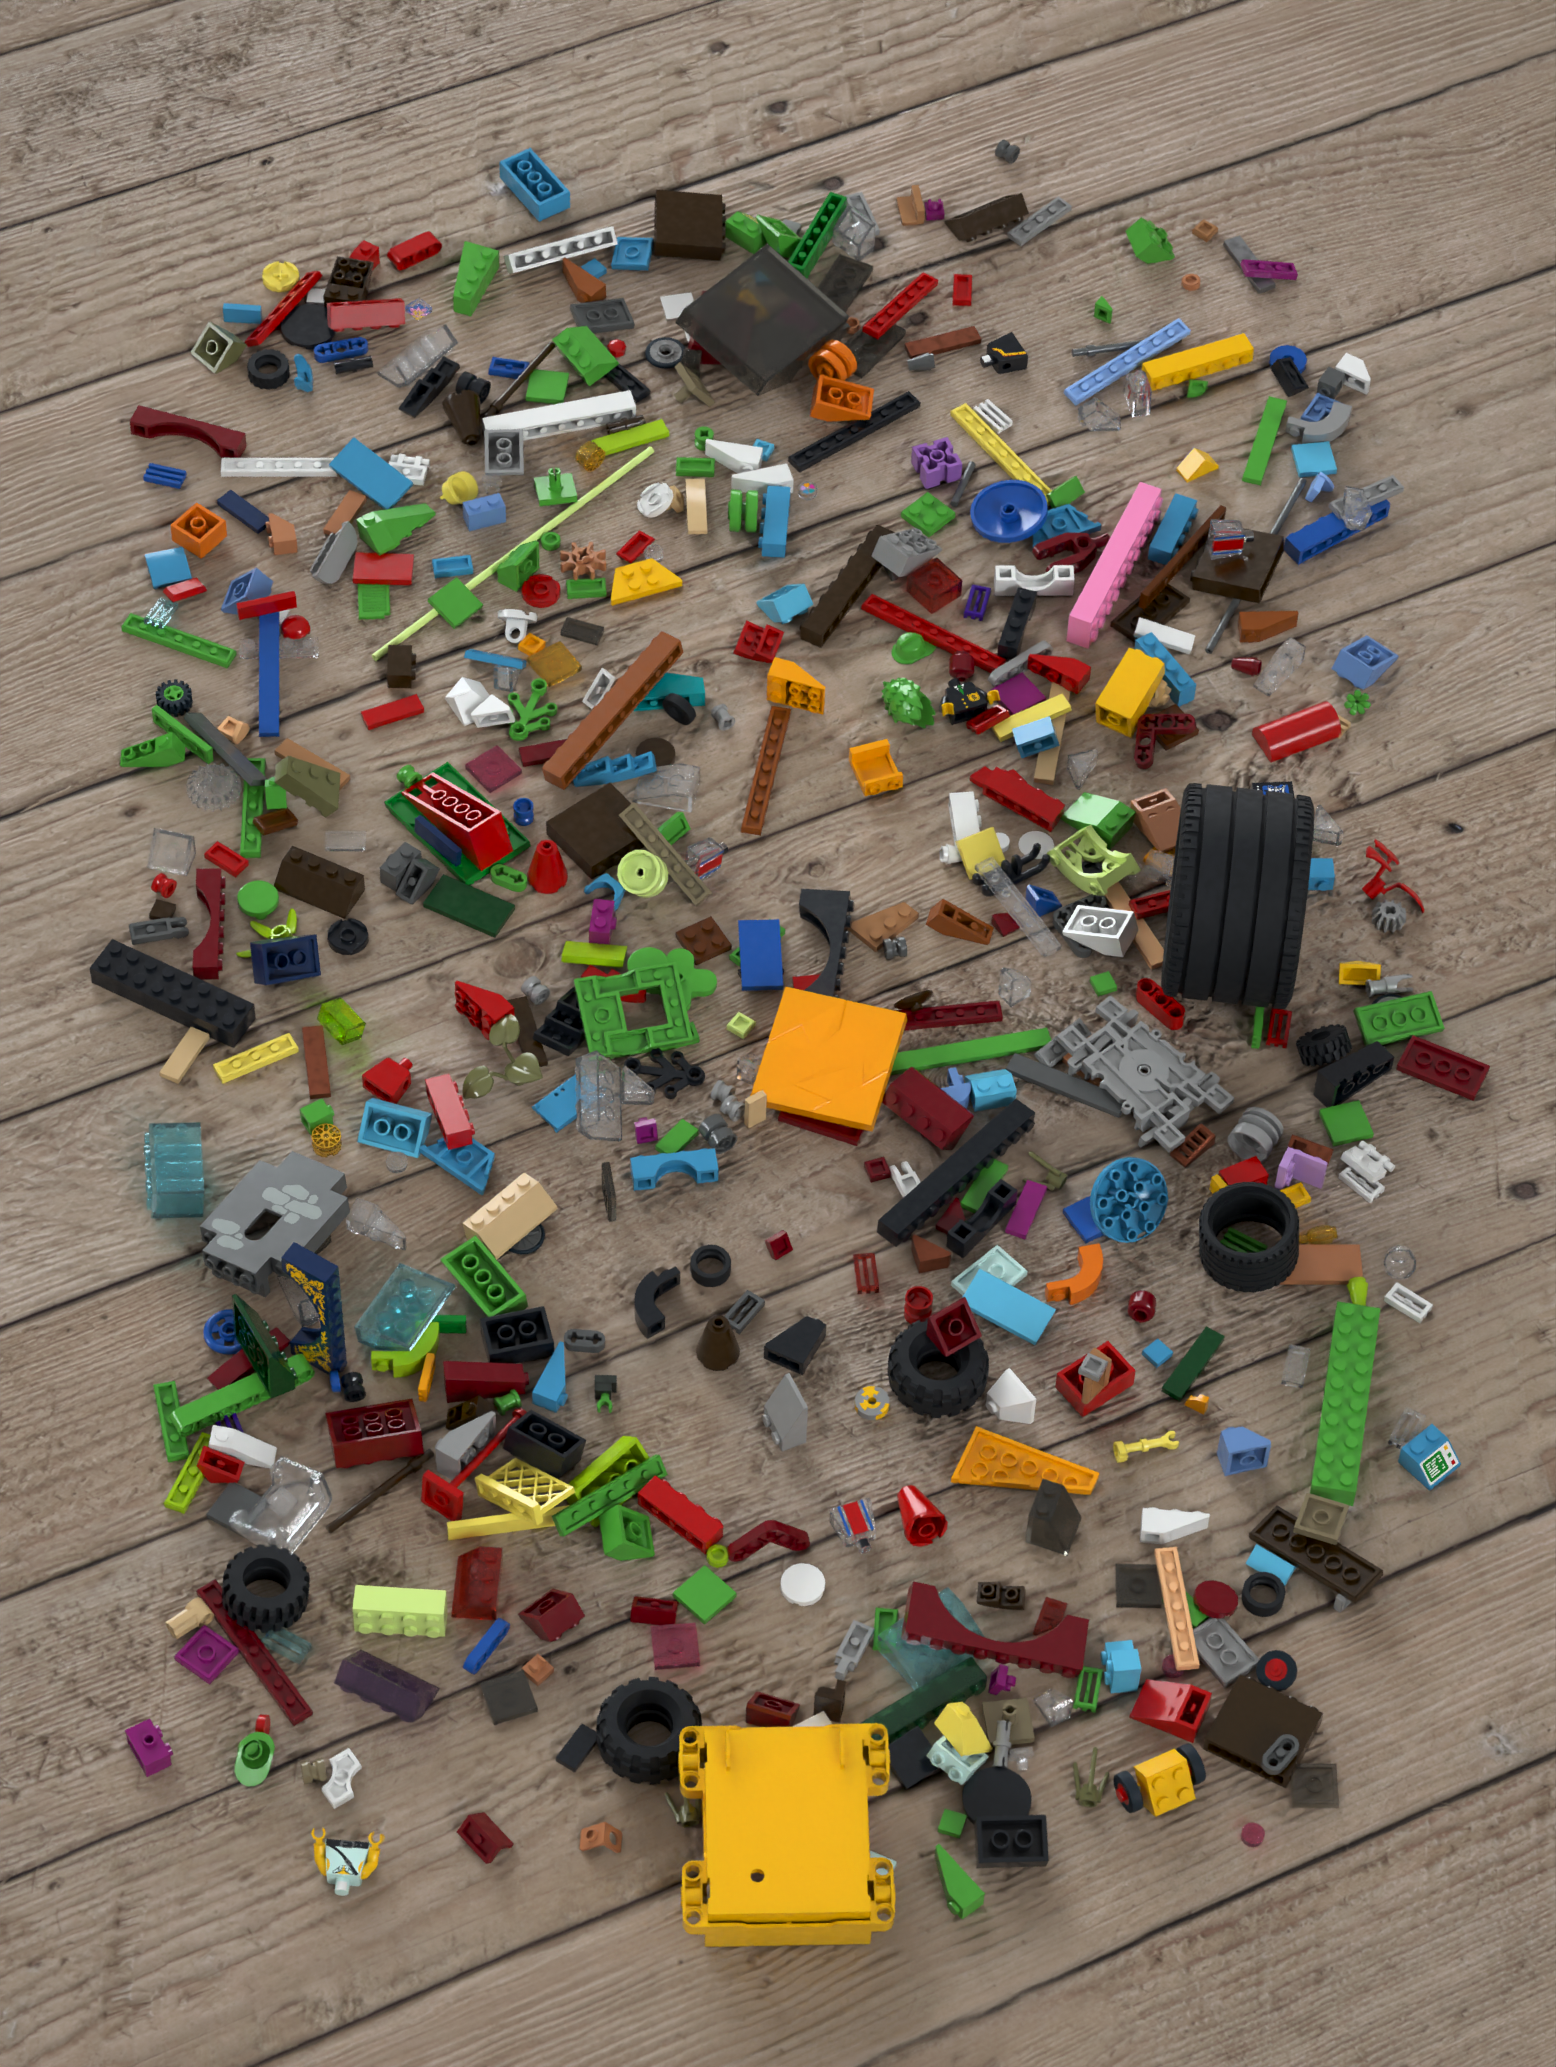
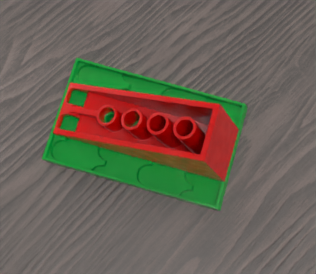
(463, 817)

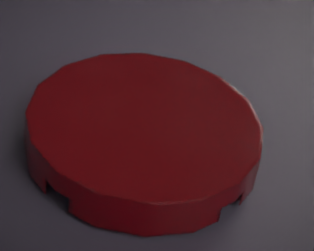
(1215, 1599)

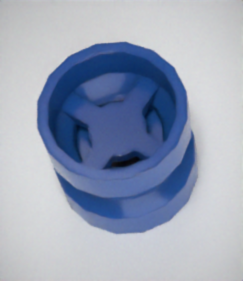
(523, 811)

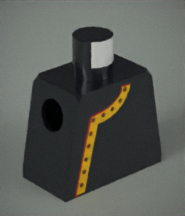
(1005, 355)

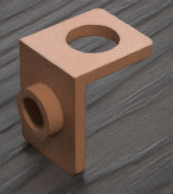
(599, 1835)

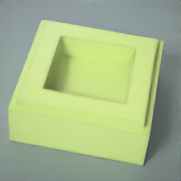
(741, 1025)

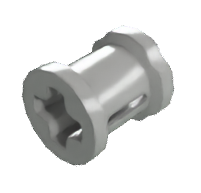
(723, 717)

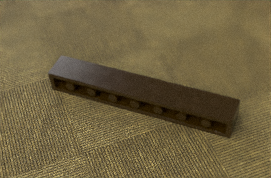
(843, 591)

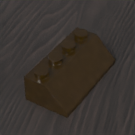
(987, 217)
(319, 882)

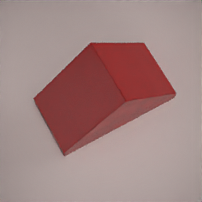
(219, 1467)

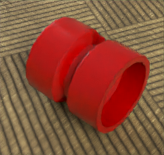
(918, 1304)

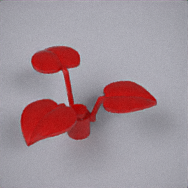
(1376, 884)

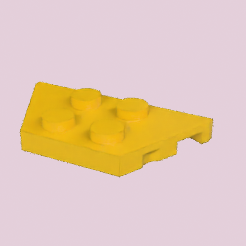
(641, 580)

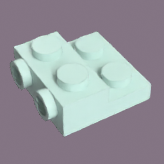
(948, 1759)

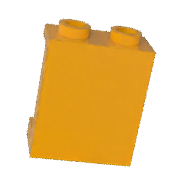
(875, 768)

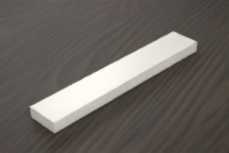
(276, 467)

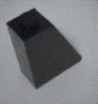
(796, 1345)

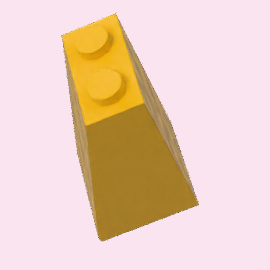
(1129, 692)

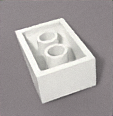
(1102, 929)

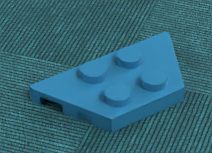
(1065, 520)
(467, 1163)

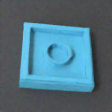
(1313, 459)

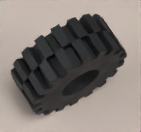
(1324, 1045)

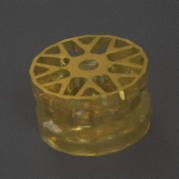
(589, 455)
(326, 1141)

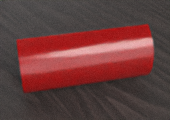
(1298, 731)

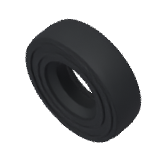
(679, 709)

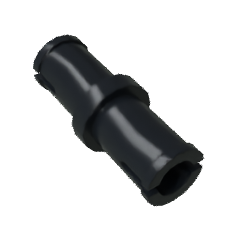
(353, 364)

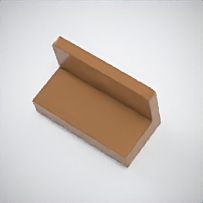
(911, 207)

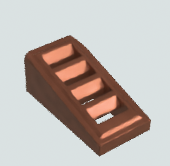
(1203, 1137)

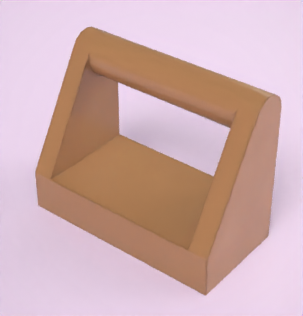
(1091, 1387)

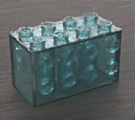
(174, 1170)

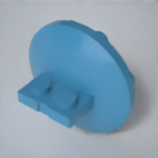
(1128, 1199)

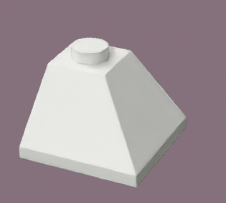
(1011, 1399)

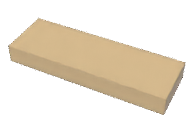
(184, 1055)

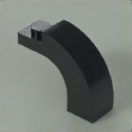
(647, 1315)

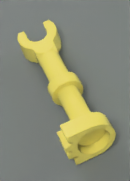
(1121, 1450)

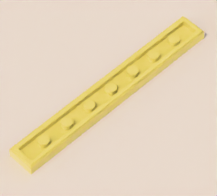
(996, 447)

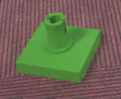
(555, 488)

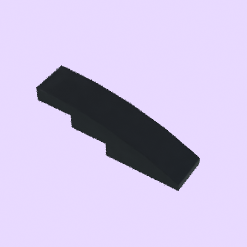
(429, 388)

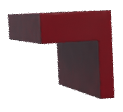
(483, 1836)

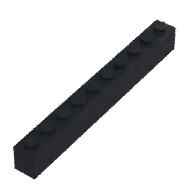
(956, 1173)

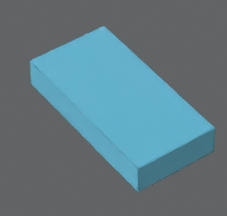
(1265, 1561)

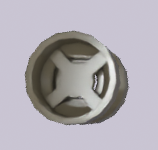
(313, 1771)

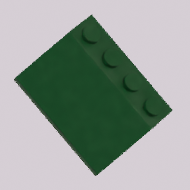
(262, 1349)

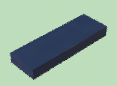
(243, 511)
(438, 840)

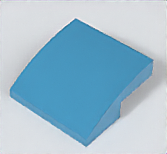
(168, 567)

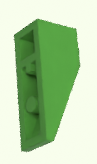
(960, 1890)

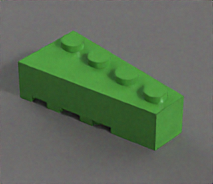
(474, 275)

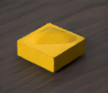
(1216, 1184)

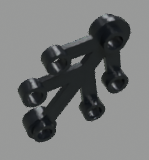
(668, 1072)

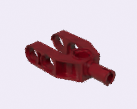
(1080, 544)

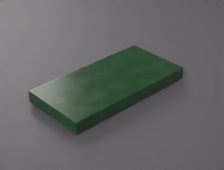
(469, 906)

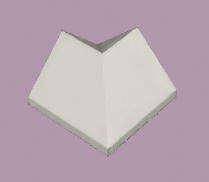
(466, 698)

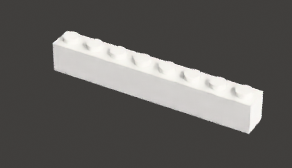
(565, 416)

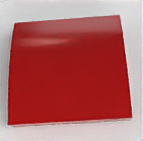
(758, 642)

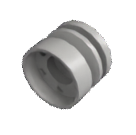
(1255, 1134)

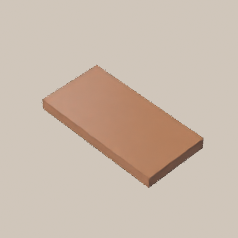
(1326, 1264)

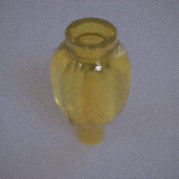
(1319, 1235)

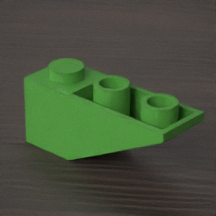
(157, 752)

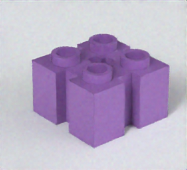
(936, 463)

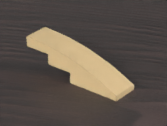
(696, 506)

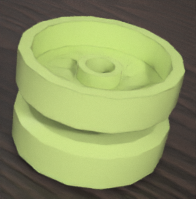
(632, 877)

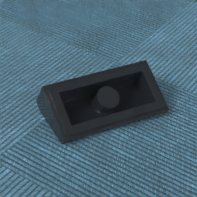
(1289, 376)

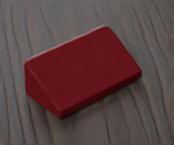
(653, 1611)

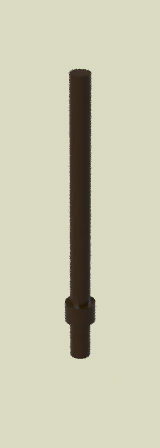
(497, 405)
(412, 1466)

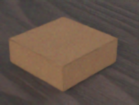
(1205, 230)

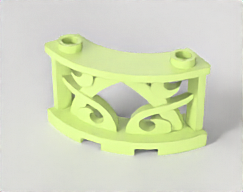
(1097, 883)

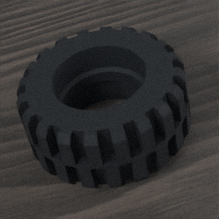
(263, 1612)

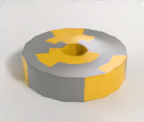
(875, 1395)

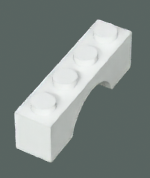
(1055, 582)

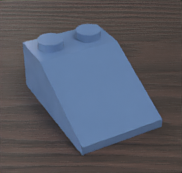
(1363, 662)

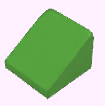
(1103, 310)

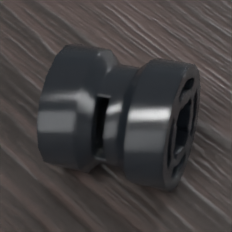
(353, 1387)

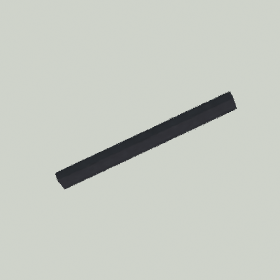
(853, 432)

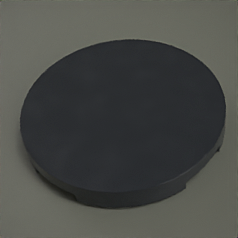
(307, 326)
(996, 1793)

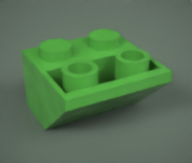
(1149, 242)

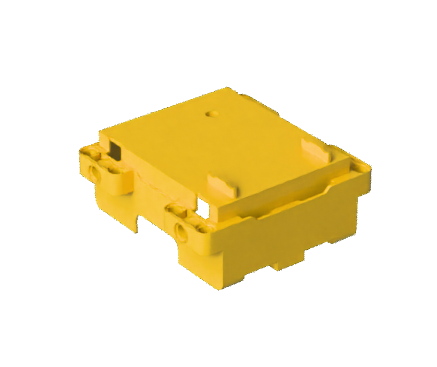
(799, 1816)

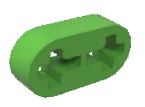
(508, 878)

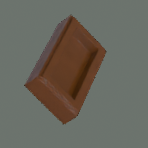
(275, 821)

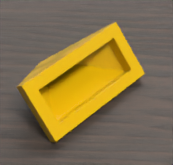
(1358, 972)

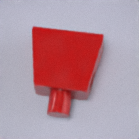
(388, 1079)

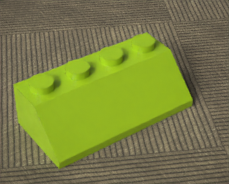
(612, 1463)

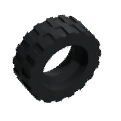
(268, 357)

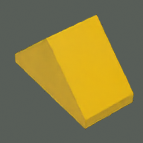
(1196, 465)

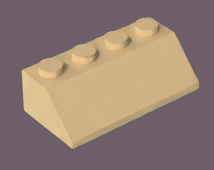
(510, 1215)

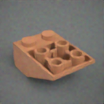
(1158, 818)

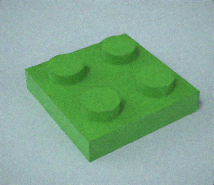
(928, 514)

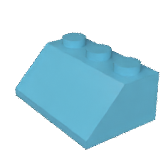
(394, 1127)

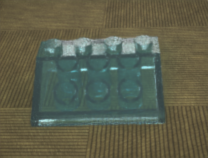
(402, 1309)
(919, 1662)

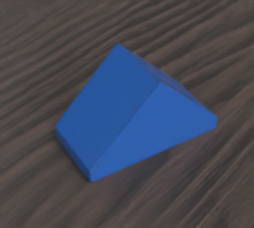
(1042, 900)

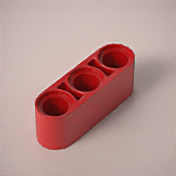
(414, 250)
(1162, 1007)

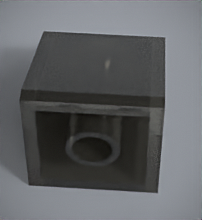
(1053, 1519)

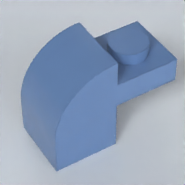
(957, 1088)

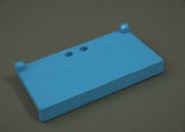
(559, 1105)

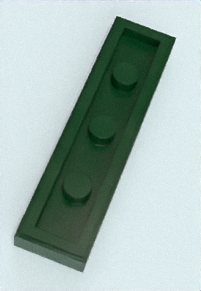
(1193, 1364)

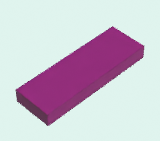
(1269, 269)
(1026, 1209)

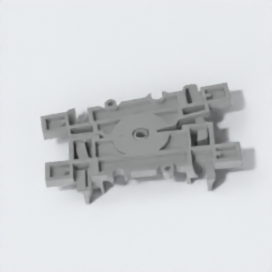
(1117, 1057)

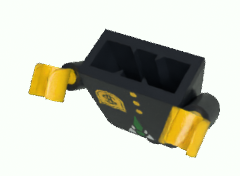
(965, 701)

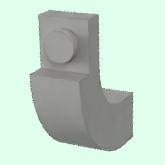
(1323, 430)

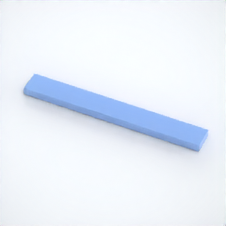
(1127, 362)

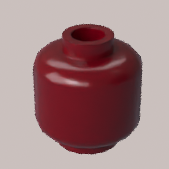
(961, 666)
(1142, 1306)

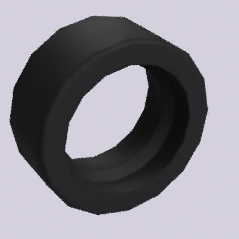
(707, 1279)
(1265, 1579)

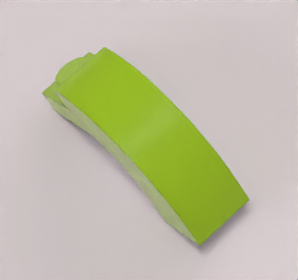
(408, 1362)

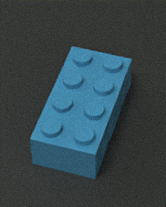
(534, 184)

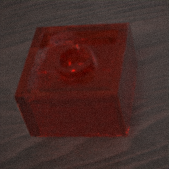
(934, 585)

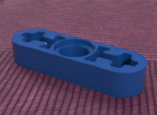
(355, 351)
(486, 1646)

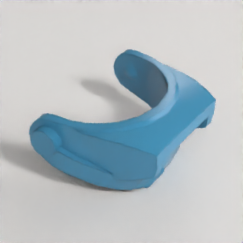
(303, 371)
(607, 881)

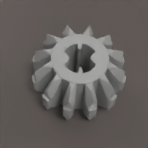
(1388, 916)

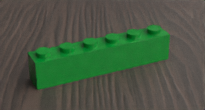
(818, 234)

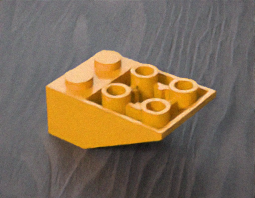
(794, 687)

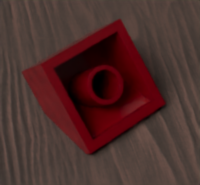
(552, 1614)

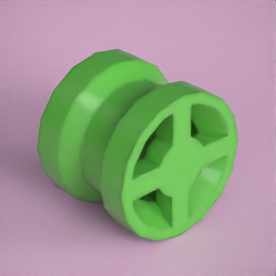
(701, 435)
(408, 775)

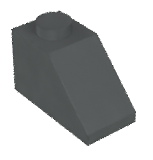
(417, 880)

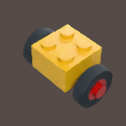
(1161, 1781)

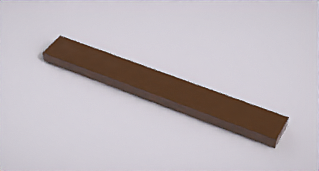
(1179, 560)

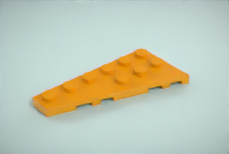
(1010, 1464)

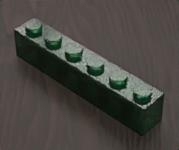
(930, 1700)

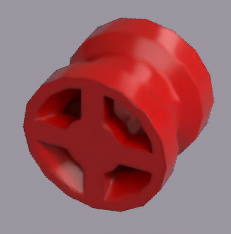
(163, 885)

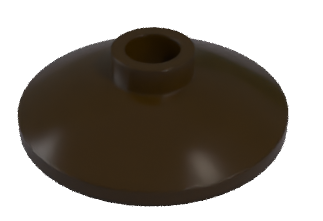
(914, 1001)

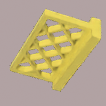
(514, 1499)

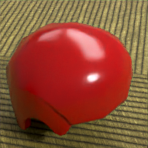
(295, 627)

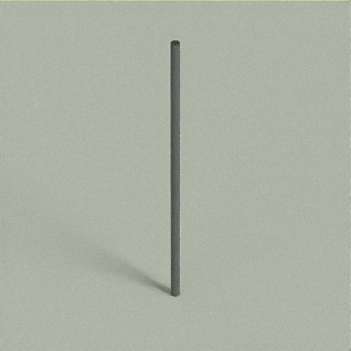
(1275, 530)

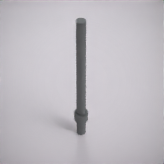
(1092, 350)

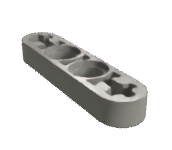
(1018, 664)

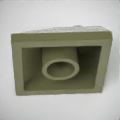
(217, 348)

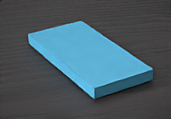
(1008, 1307)

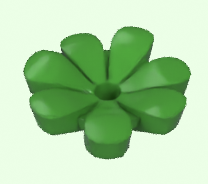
(1357, 702)

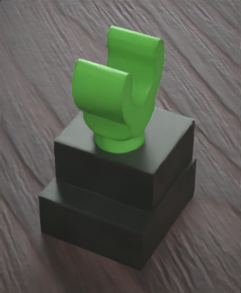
(603, 1390)

